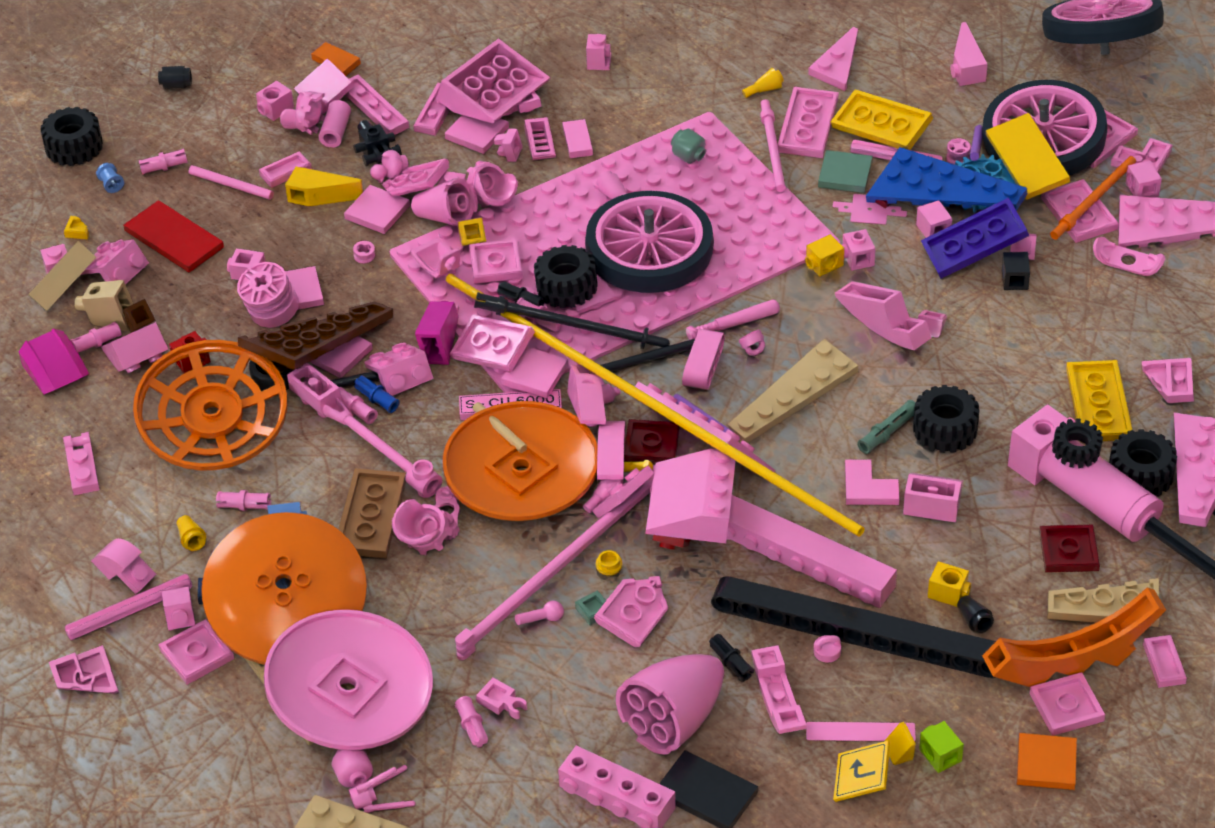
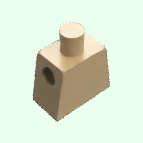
(105, 303)

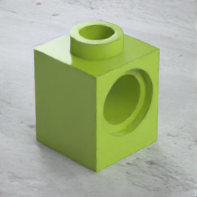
(941, 746)

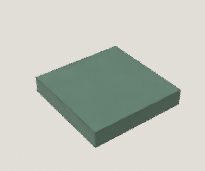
(845, 171)

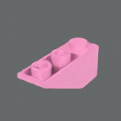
(586, 396)

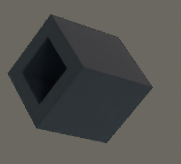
(1015, 271)

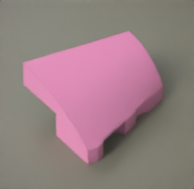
(85, 672)

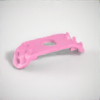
(1111, 255)

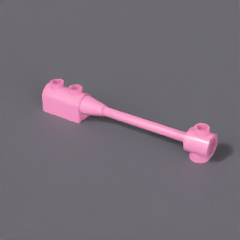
(326, 400)

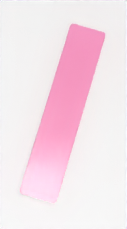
(852, 731)

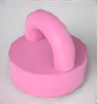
(750, 339)
(827, 648)

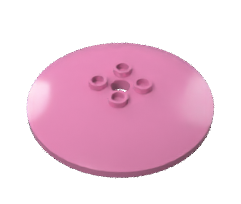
(341, 648)

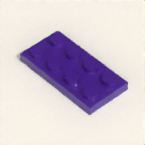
(975, 238)

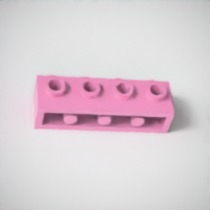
(616, 789)

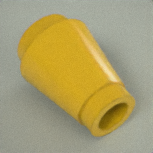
(190, 533)

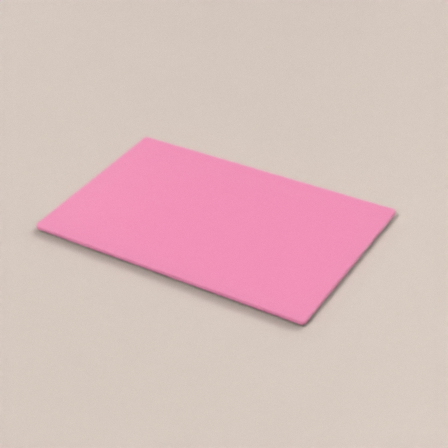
(560, 209)

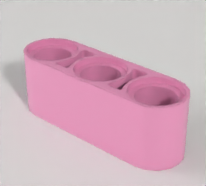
(703, 359)

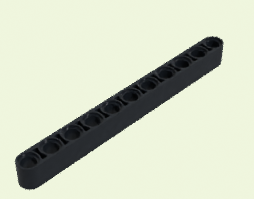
(852, 625)

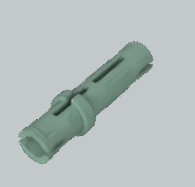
(870, 441)

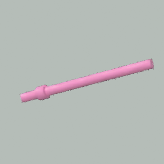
(768, 118)

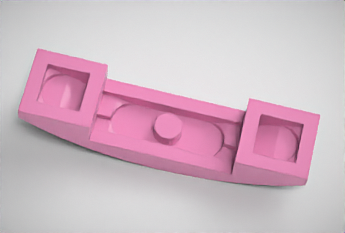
(611, 450)
(776, 690)

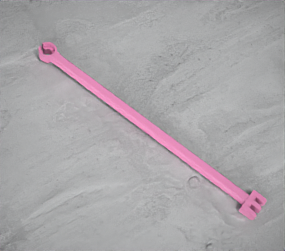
(467, 639)

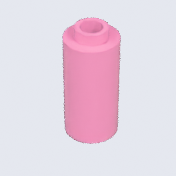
(334, 123)

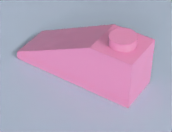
(968, 63)

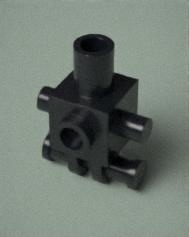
(373, 142)

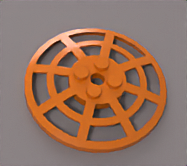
(209, 395)

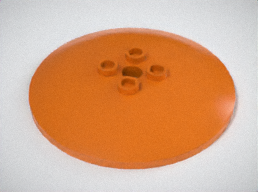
(557, 458)
(243, 573)

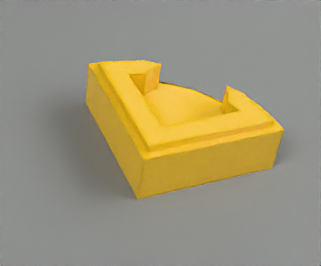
(76, 229)

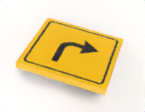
(861, 771)

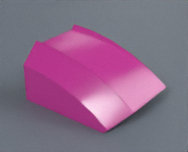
(52, 361)

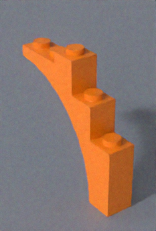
(1073, 653)

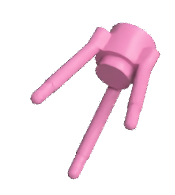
(364, 795)

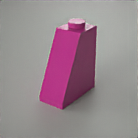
(437, 331)

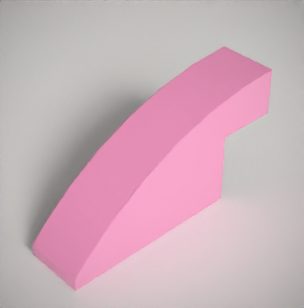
(884, 313)

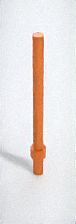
(1069, 220)

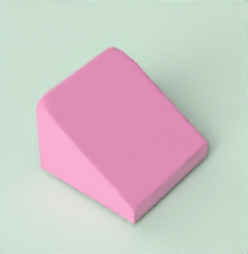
(934, 321)

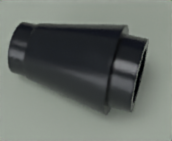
(976, 615)

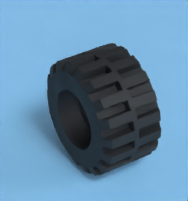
(71, 136)
(566, 276)
(946, 418)
(1145, 459)

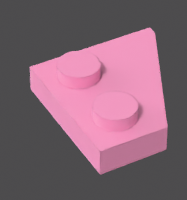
(1171, 378)
(622, 492)

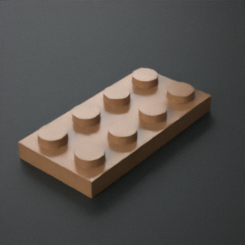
(370, 510)

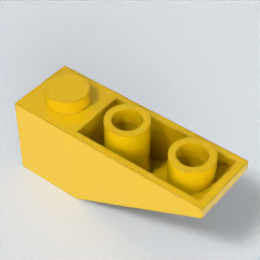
(319, 188)

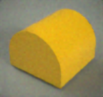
(471, 231)

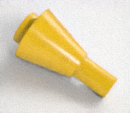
(769, 81)

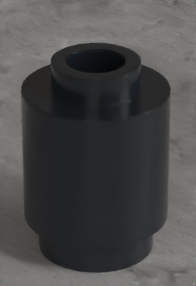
(175, 77)

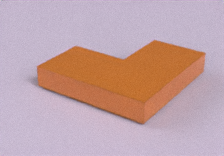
(341, 59)

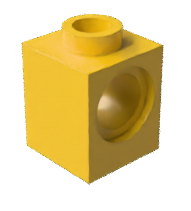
(824, 255)
(948, 584)

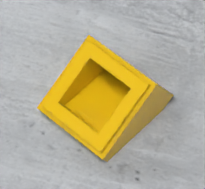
(901, 744)

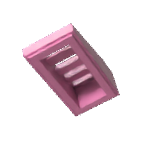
(539, 125)

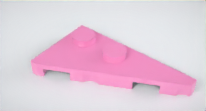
(835, 63)

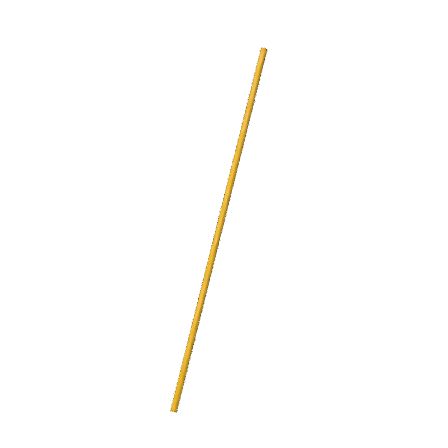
(673, 416)

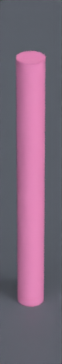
(231, 182)

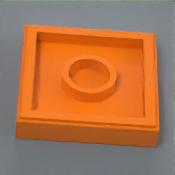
(1046, 761)

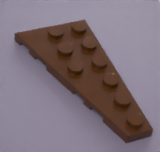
(309, 338)

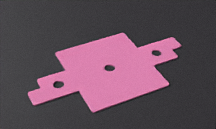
(861, 214)

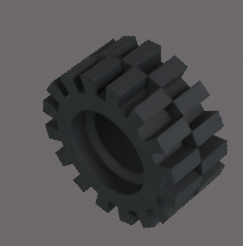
(1079, 432)

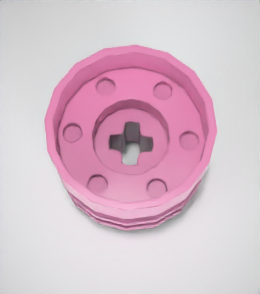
(268, 294)

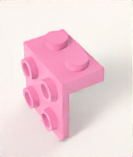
(117, 261)
(400, 368)

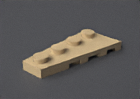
(1095, 604)

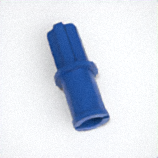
(376, 394)

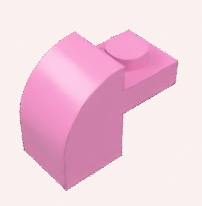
(123, 560)

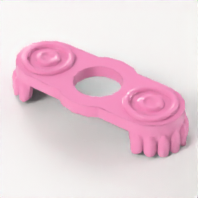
(445, 497)

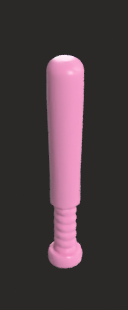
(741, 317)

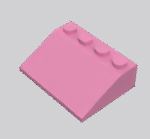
(490, 83)
(692, 497)

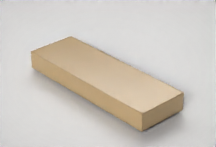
(62, 275)

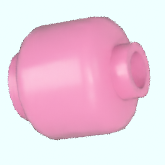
(352, 767)

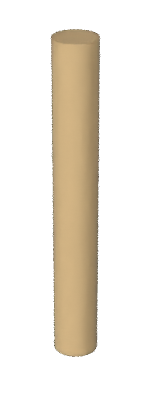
(504, 431)

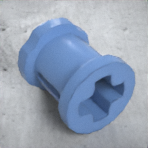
(112, 181)

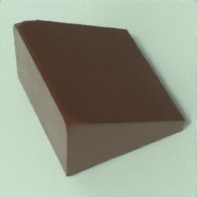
(138, 315)

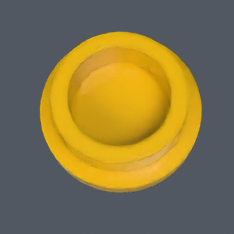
(609, 563)

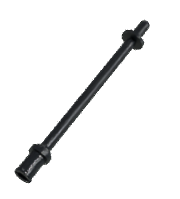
(501, 305)

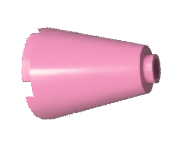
(446, 202)

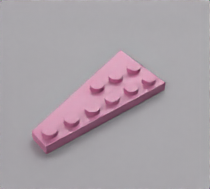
(1163, 220)
(701, 420)
(1195, 468)

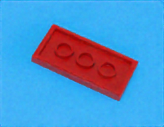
(173, 236)

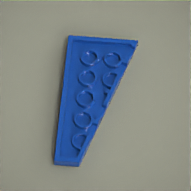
(927, 179)

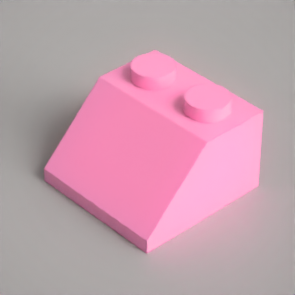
(136, 347)

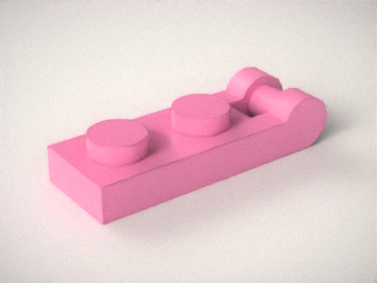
(81, 464)

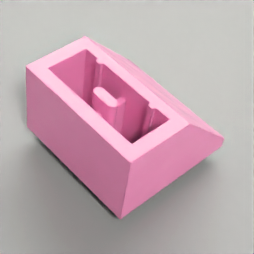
(932, 497)

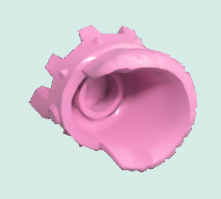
(307, 112)
(491, 184)
(421, 526)

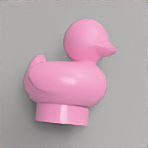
(391, 166)

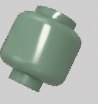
(688, 146)

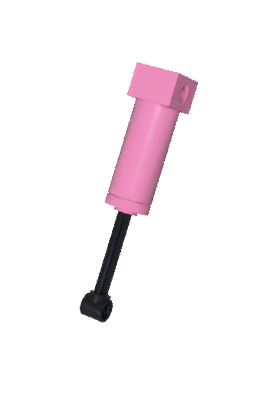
(1097, 487)

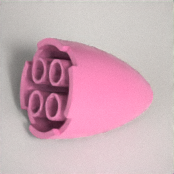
(670, 700)

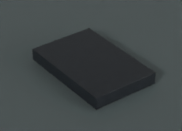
(709, 790)

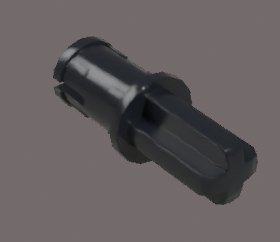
(514, 293)
(731, 657)

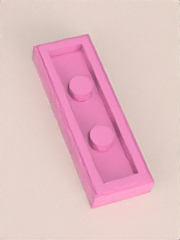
(431, 115)

